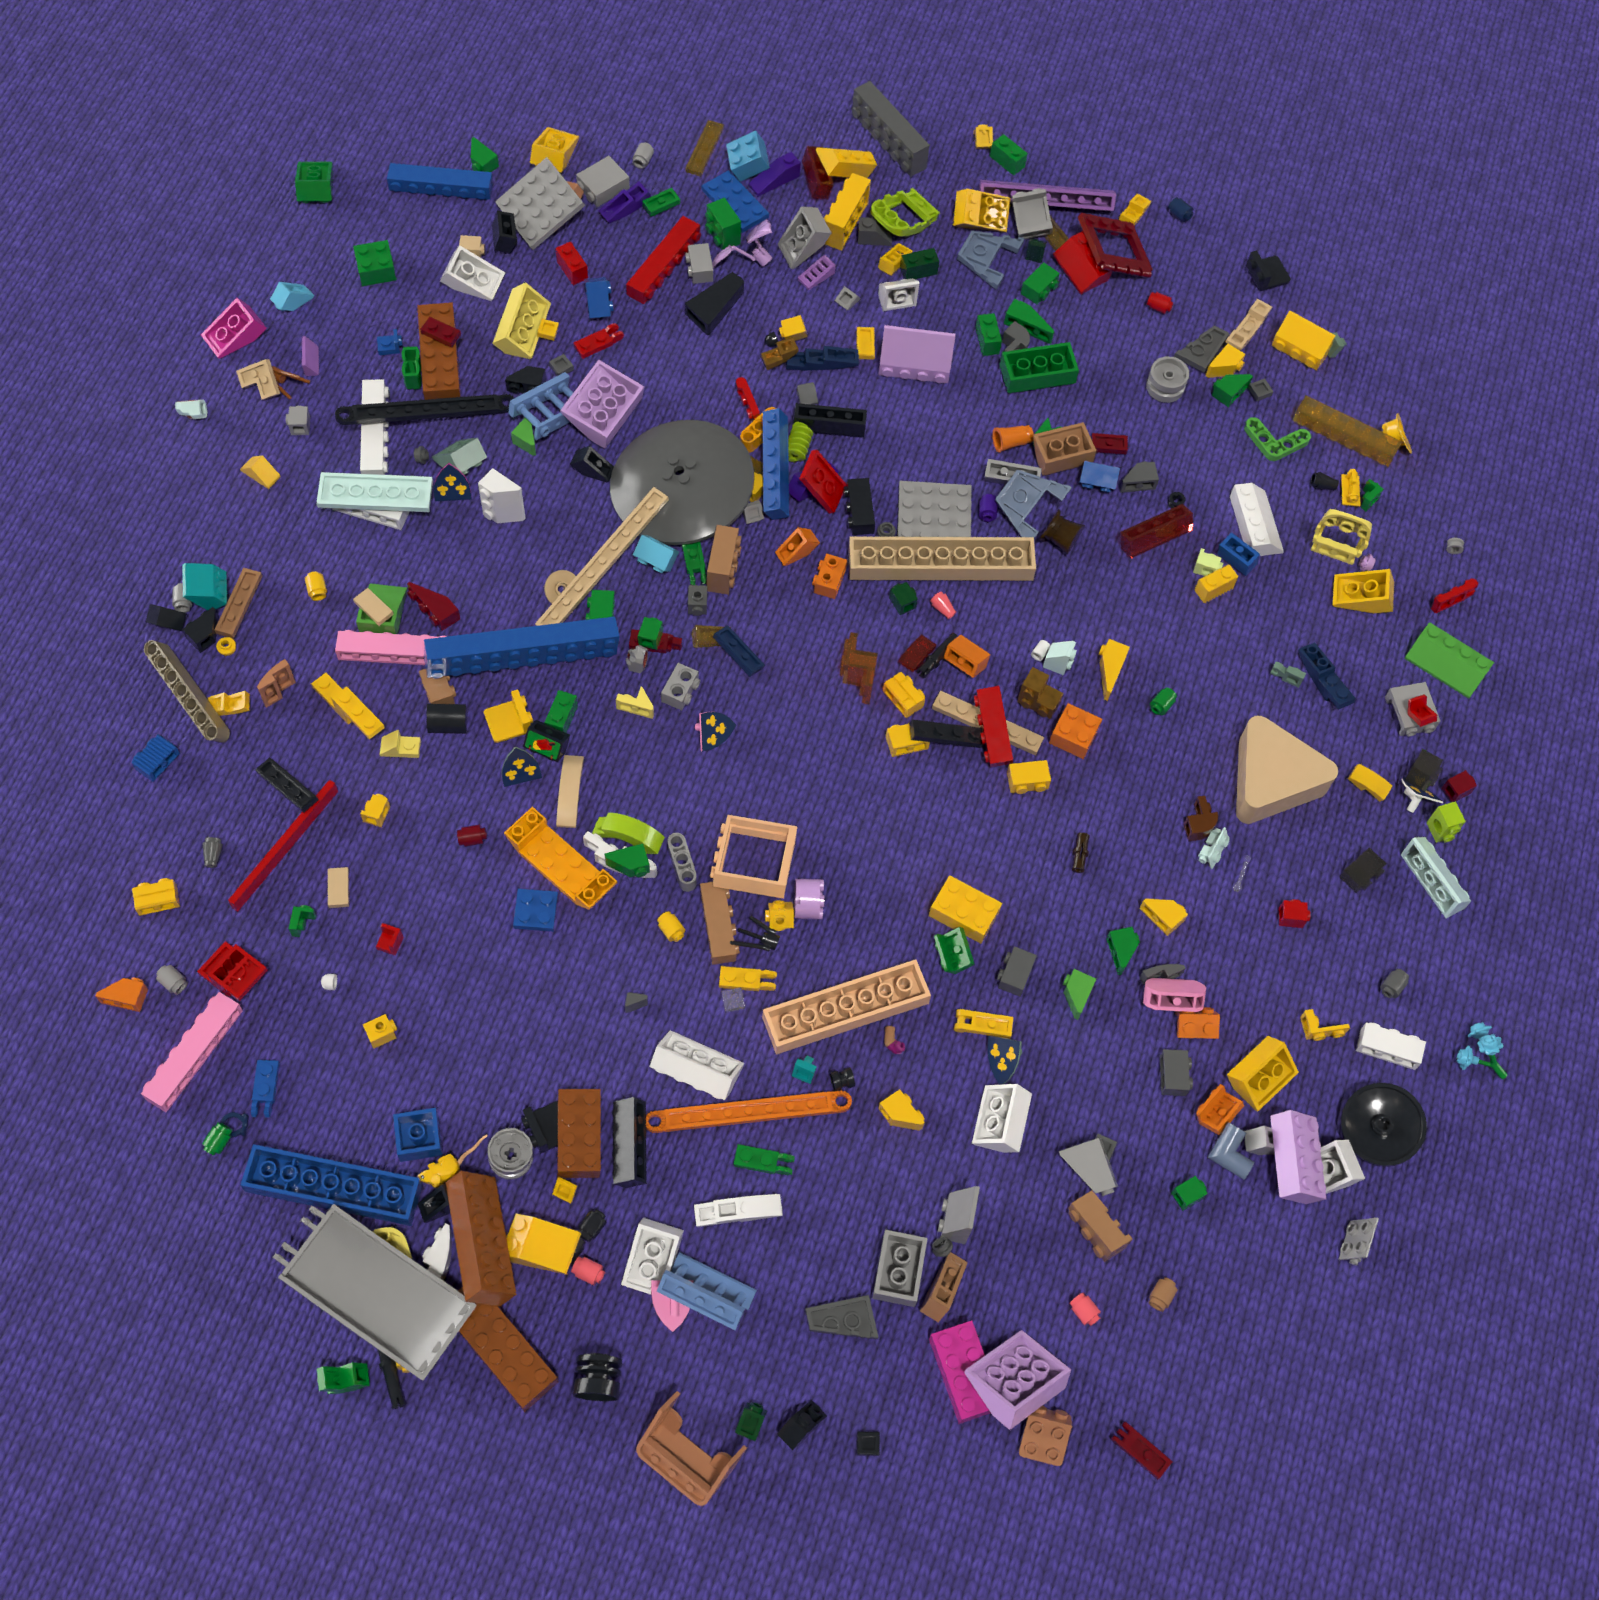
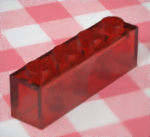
(1156, 530)

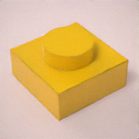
(548, 329)

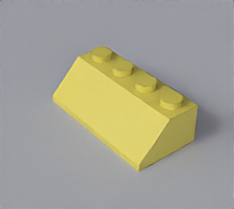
(521, 322)

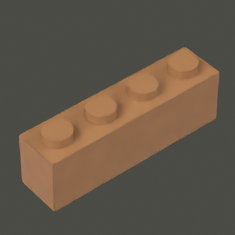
(718, 923)

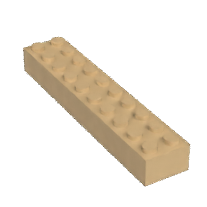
(942, 558)

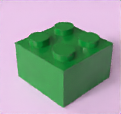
(723, 224)
(374, 263)

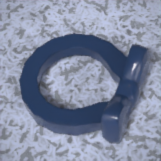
(243, 1118)

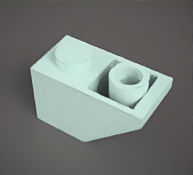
(1060, 657)

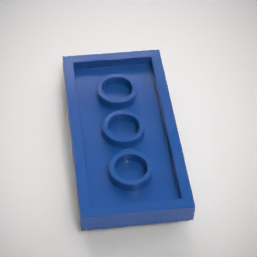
(739, 198)

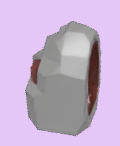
(637, 659)

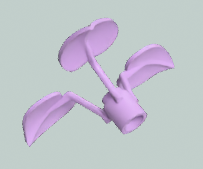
(759, 252)

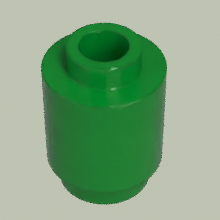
(1163, 701)
(217, 1138)

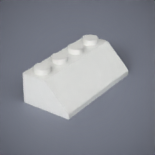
(1255, 519)
(696, 1065)

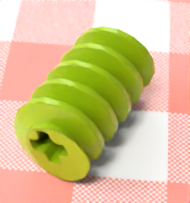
(799, 441)

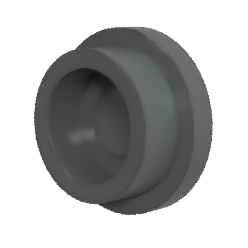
(421, 455)
(886, 526)
(942, 1247)

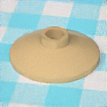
(556, 579)

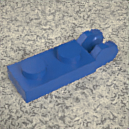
(265, 1086)

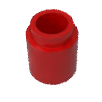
(1160, 302)

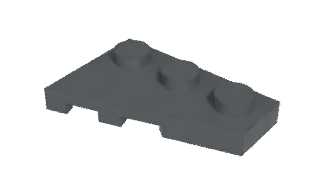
(1204, 349)
(845, 1317)

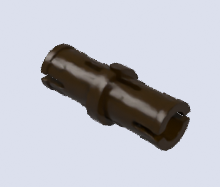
(1079, 862)

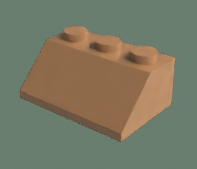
(1063, 448)

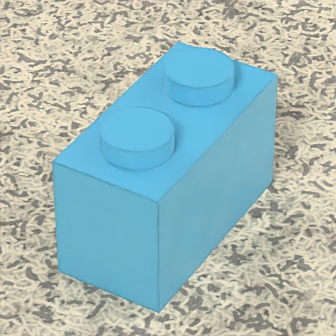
(655, 553)

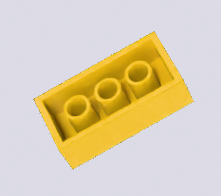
(847, 209)

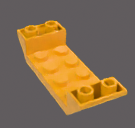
(558, 860)

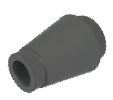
(211, 851)

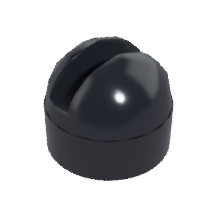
(771, 339)

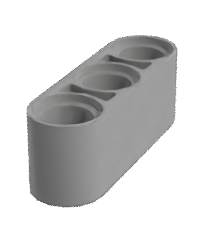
(682, 870)

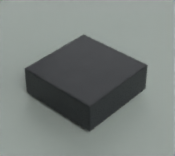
(868, 1443)

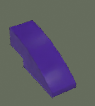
(625, 203)

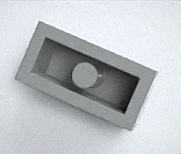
(700, 263)

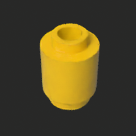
(315, 586)
(671, 926)

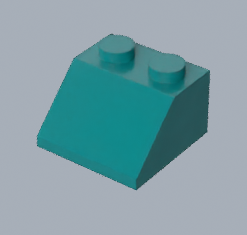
(204, 585)

